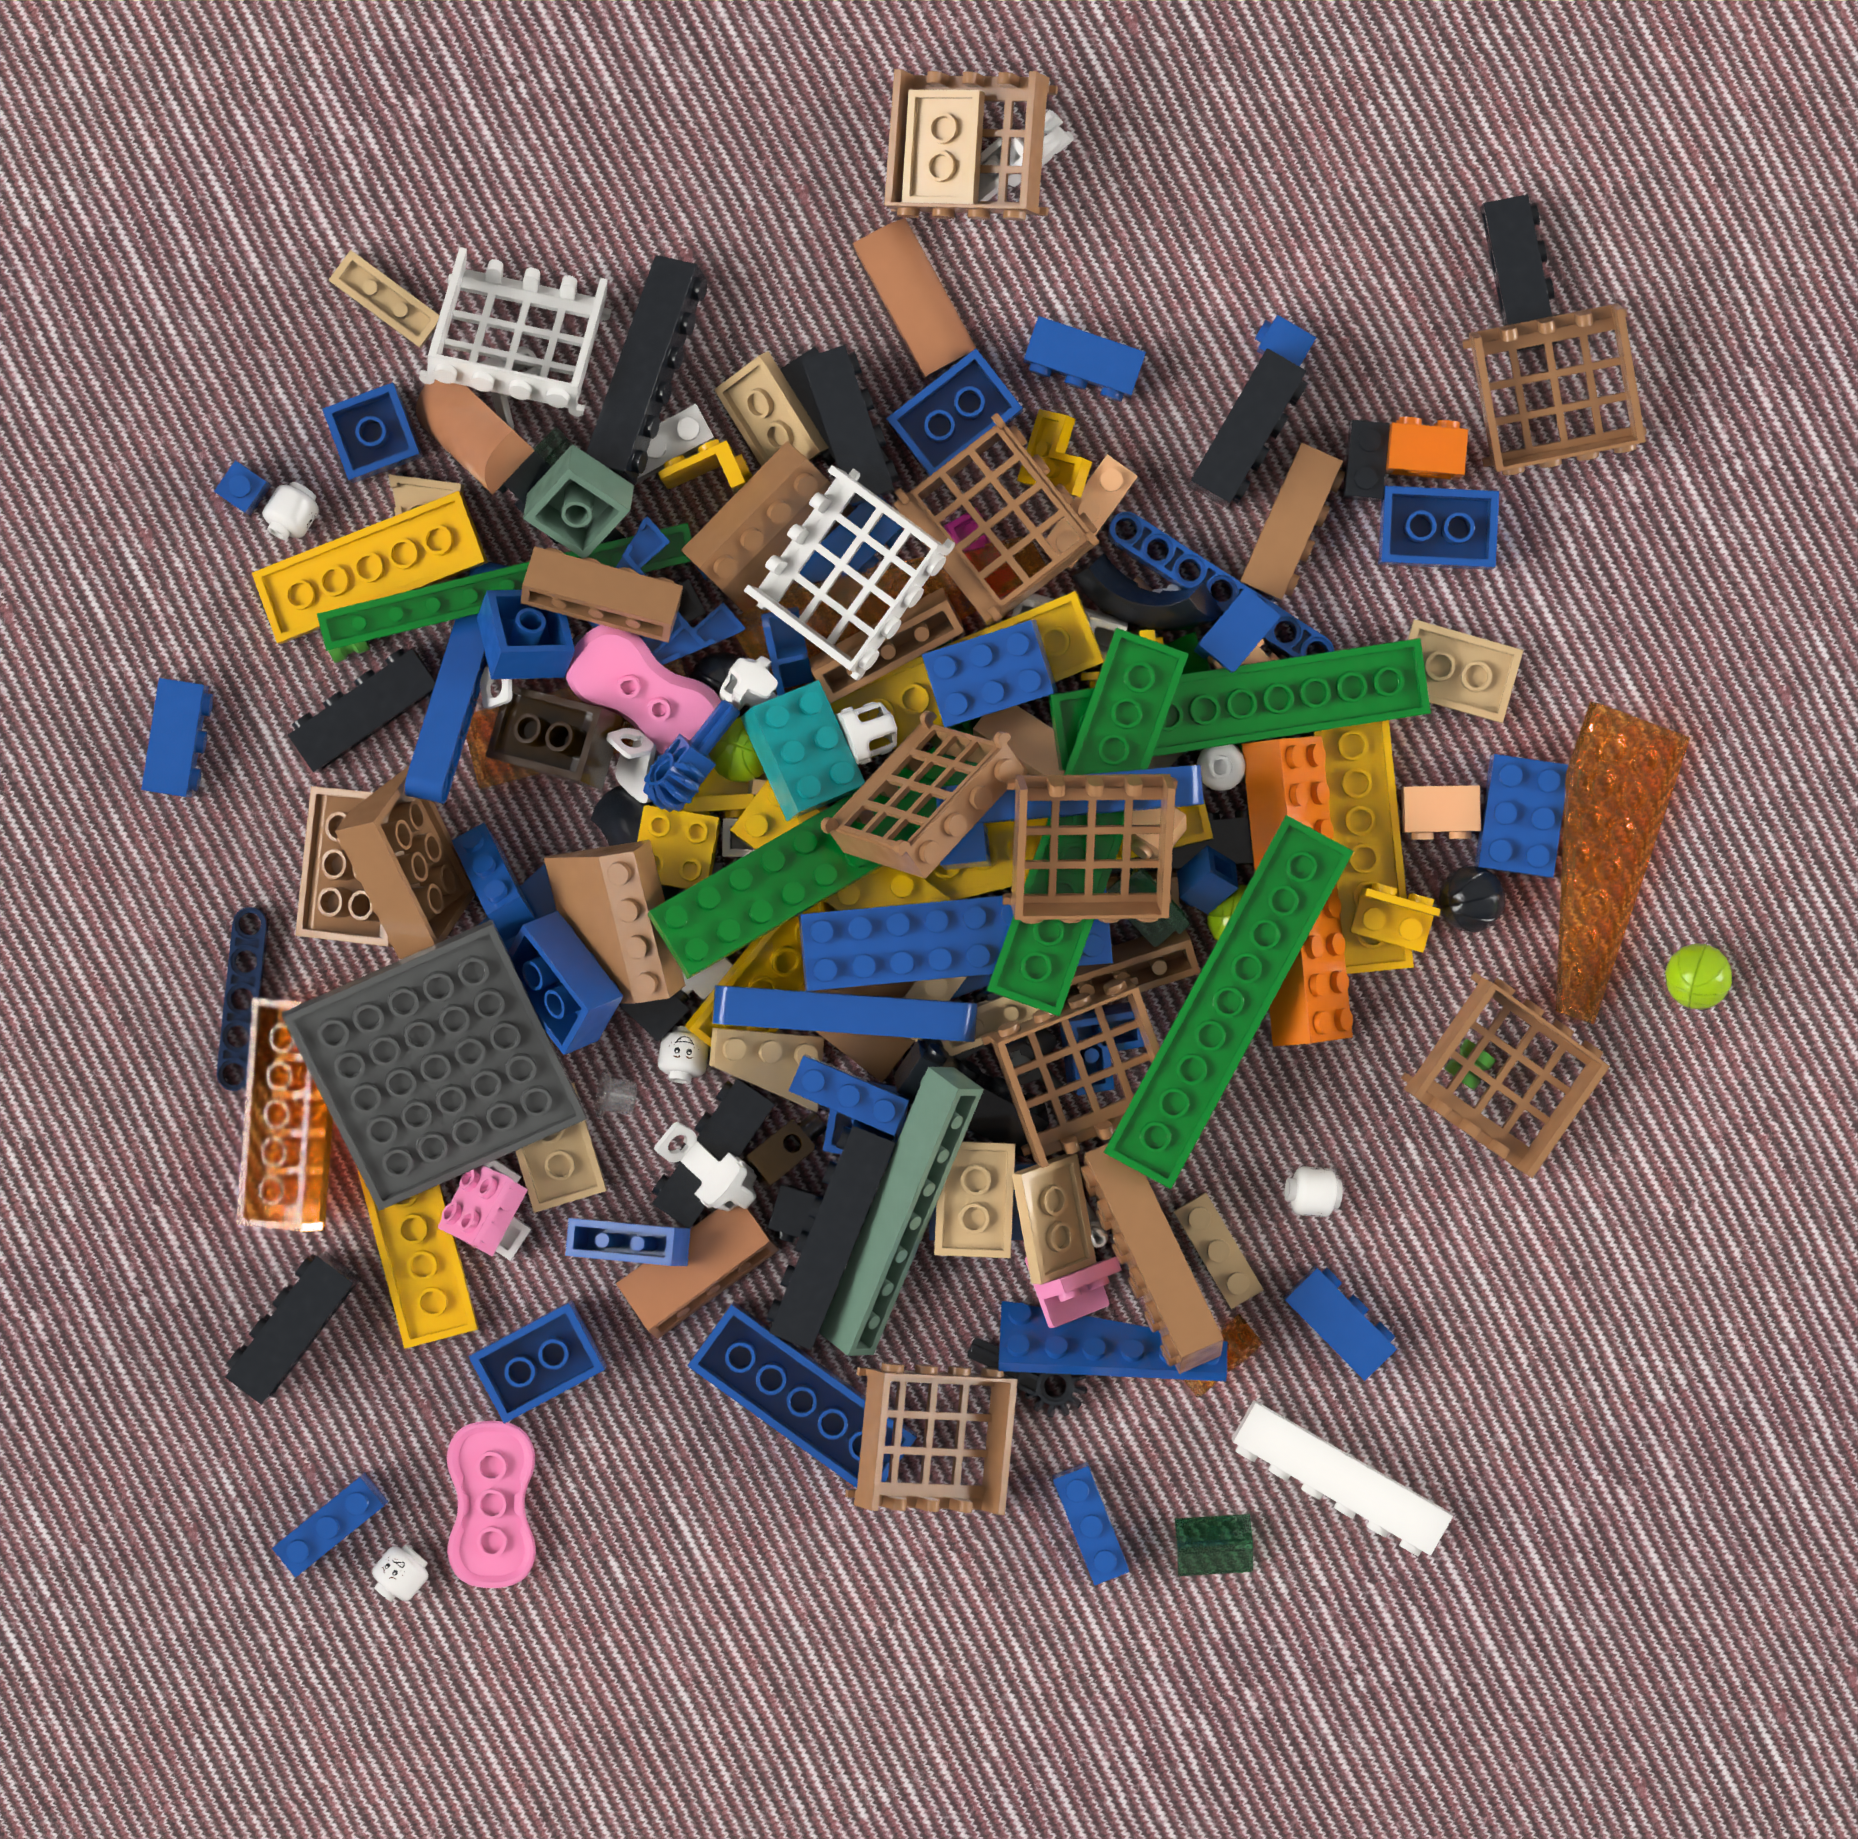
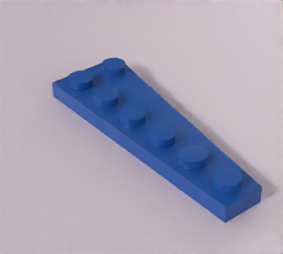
(1089, 1348)

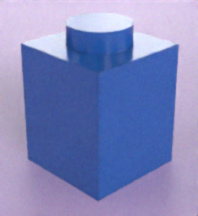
(1285, 340)
(242, 488)
(1207, 880)

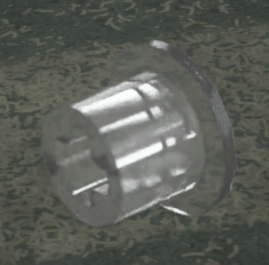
(614, 1095)

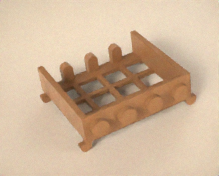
(1001, 88)
(1545, 332)
(957, 565)
(949, 821)
(1089, 905)
(1470, 1119)
(1099, 1121)
(928, 1496)

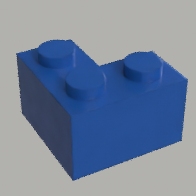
(1098, 1056)

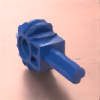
(686, 763)

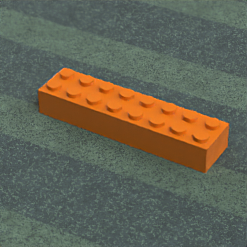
(1291, 781)

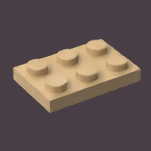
(943, 146)
(768, 411)
(1467, 670)
(561, 1167)
(977, 1202)
(1054, 1218)

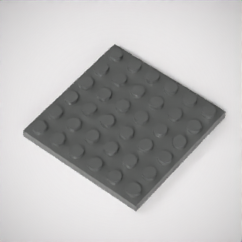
(434, 1065)

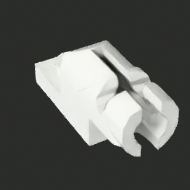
(1053, 143)

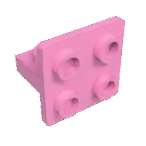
(482, 1208)
(1076, 1292)

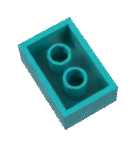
(802, 750)

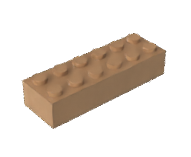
(1154, 1261)

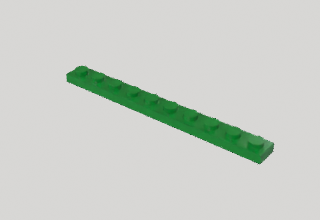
(464, 595)

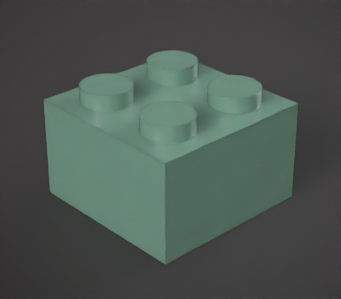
(578, 501)

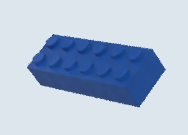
(789, 1392)

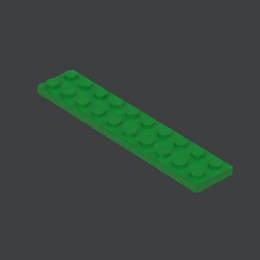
(1275, 698)
(1114, 737)
(774, 883)
(1228, 1001)

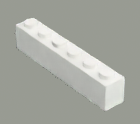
(1342, 1478)

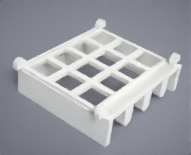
(528, 293)
(808, 539)

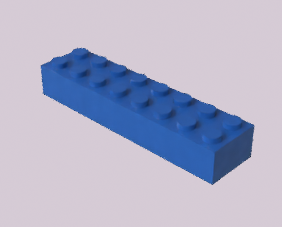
(915, 943)

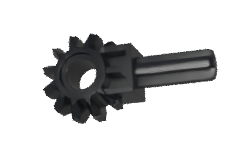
(1031, 1383)

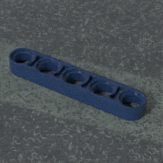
(237, 979)

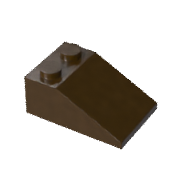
(554, 737)

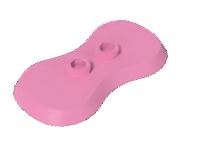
(623, 676)
(491, 1533)

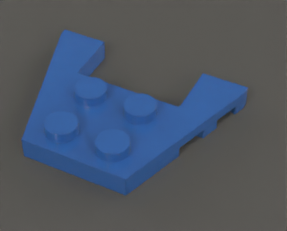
(684, 639)

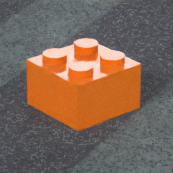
(1426, 449)

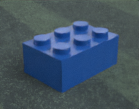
(953, 412)
(1438, 527)
(989, 673)
(1521, 816)
(564, 982)
(538, 1361)

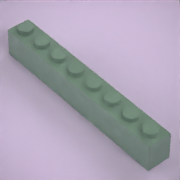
(901, 1210)

